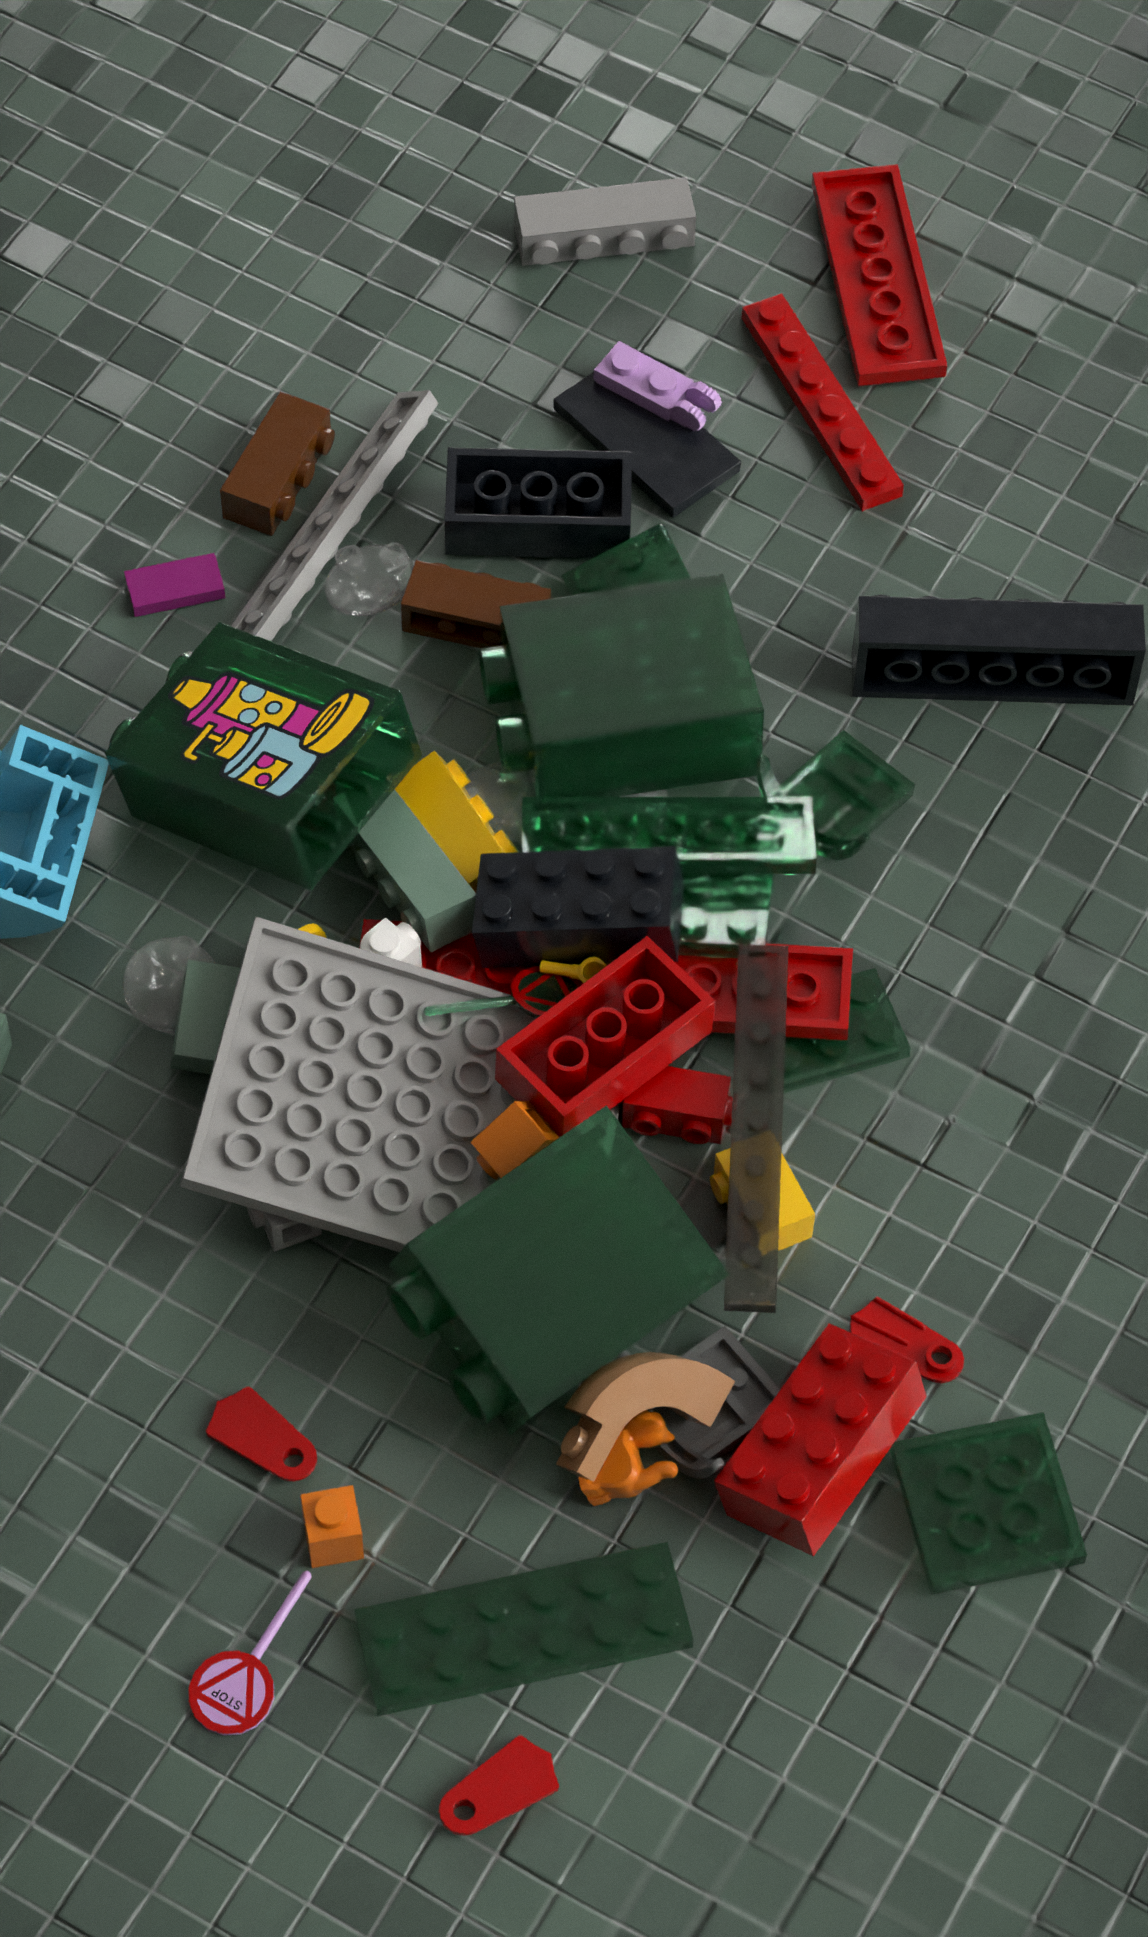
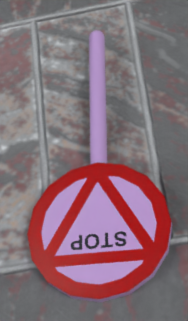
(234, 1688)

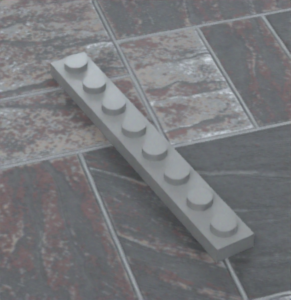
(336, 514)

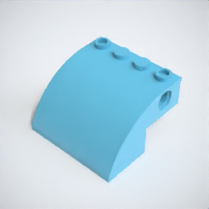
(44, 828)

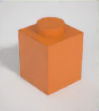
(512, 1139)
(332, 1526)

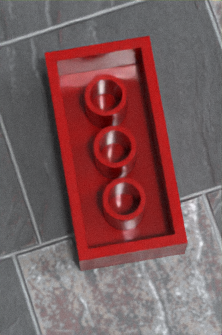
(605, 1037)
(820, 1439)

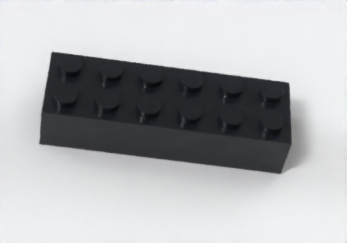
(997, 650)

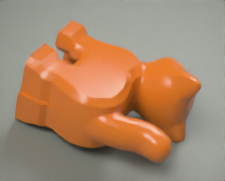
(623, 1470)

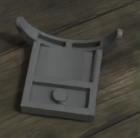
(699, 1448)

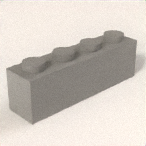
(604, 221)

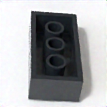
(536, 502)
(576, 905)

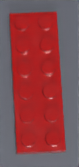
(878, 275)

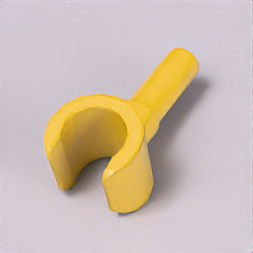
(582, 972)

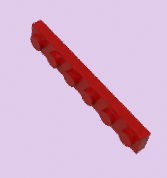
(822, 402)

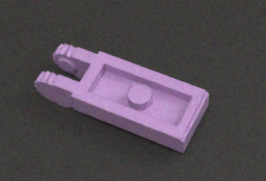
(656, 387)

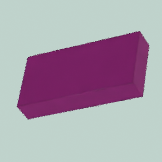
(174, 584)

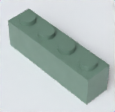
(414, 874)

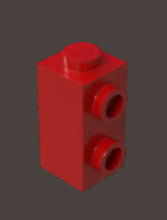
(681, 1105)

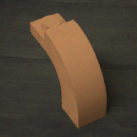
(629, 1387)

